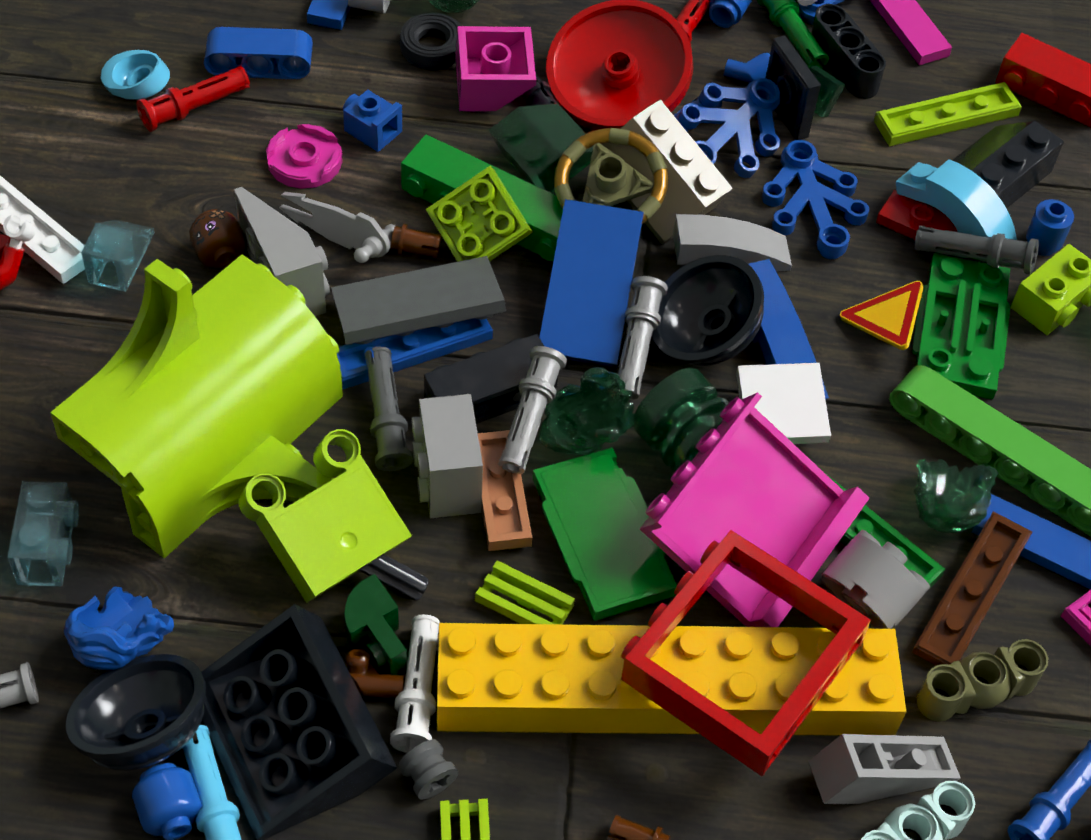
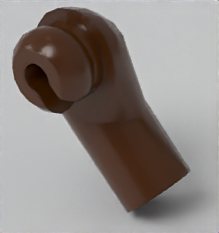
(367, 678)

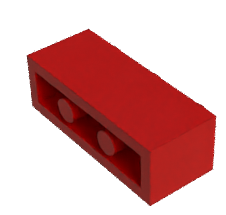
(1048, 77)

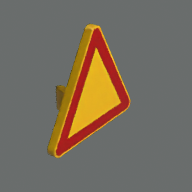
(888, 315)

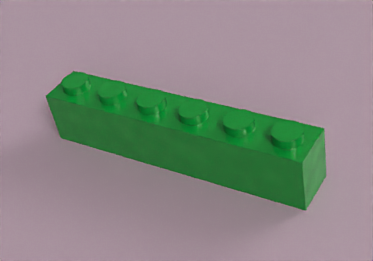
(438, 169)

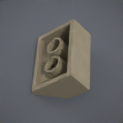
(693, 180)

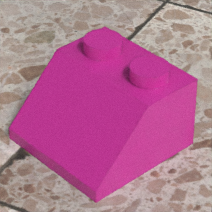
(493, 66)

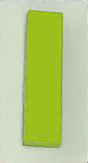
(947, 114)

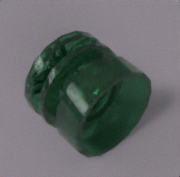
(678, 416)

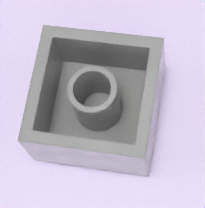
(448, 456)

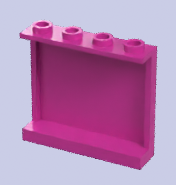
(761, 489)

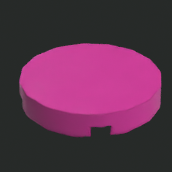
(304, 156)

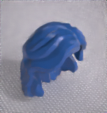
(118, 633)

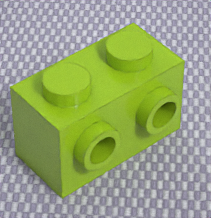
(1055, 290)

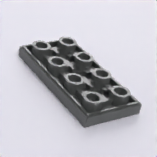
(418, 300)

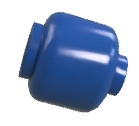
(166, 801)

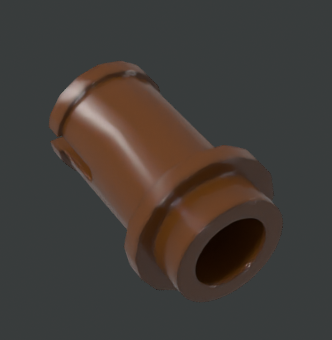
(415, 241)
(627, 830)

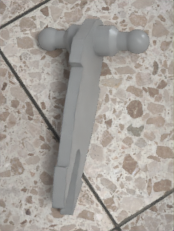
(342, 226)

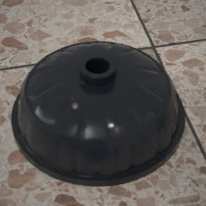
(710, 310)
(138, 712)

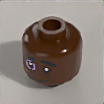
(217, 237)

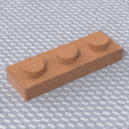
(502, 498)

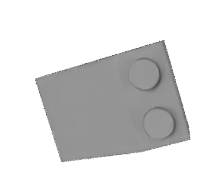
(283, 249)

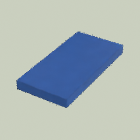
(591, 282)

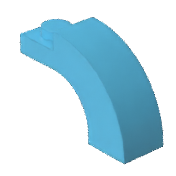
(960, 196)

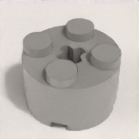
(875, 581)

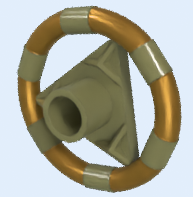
(609, 176)

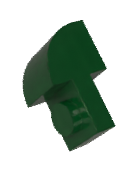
(371, 624)

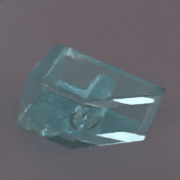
(115, 253)

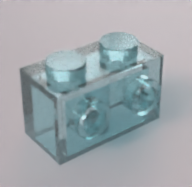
(42, 533)

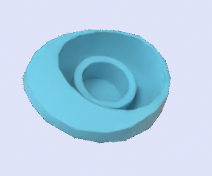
(135, 74)

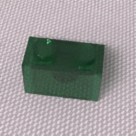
(534, 142)

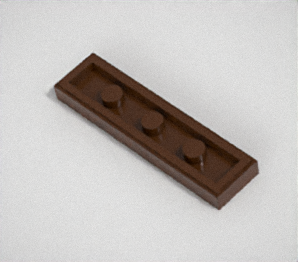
(972, 591)

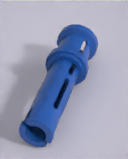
(1052, 809)

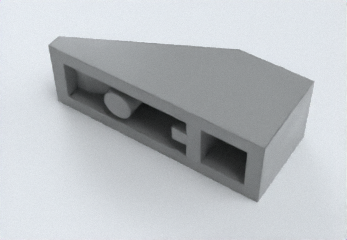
(880, 766)

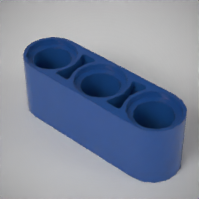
(259, 51)

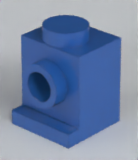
(372, 119)

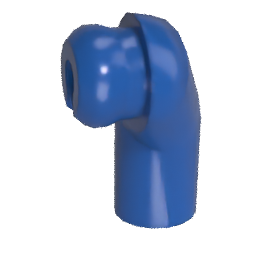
(749, 71)

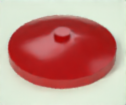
(618, 63)

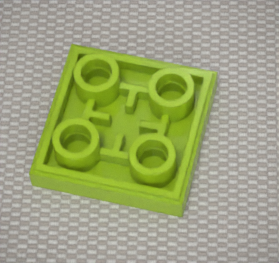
(479, 218)

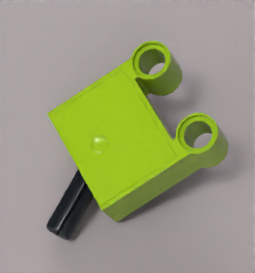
(336, 527)

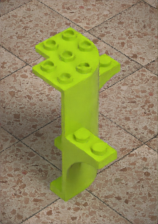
(205, 398)

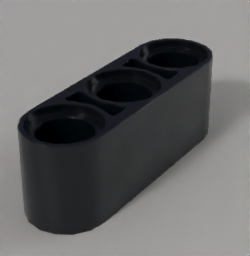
(849, 51)

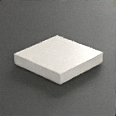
(790, 399)

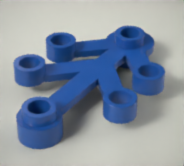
(758, 98)
(802, 161)

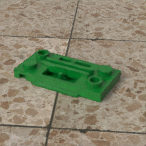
(964, 323)
(597, 528)

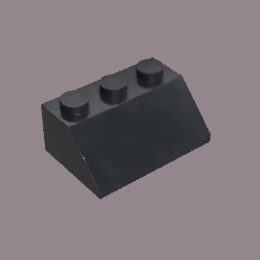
(1013, 158)

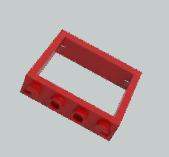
(703, 715)

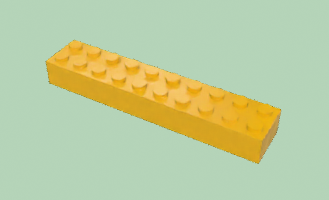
(572, 682)

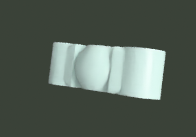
(928, 817)

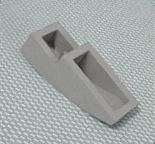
(714, 235)

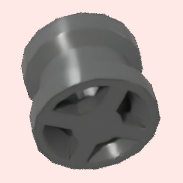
(428, 769)

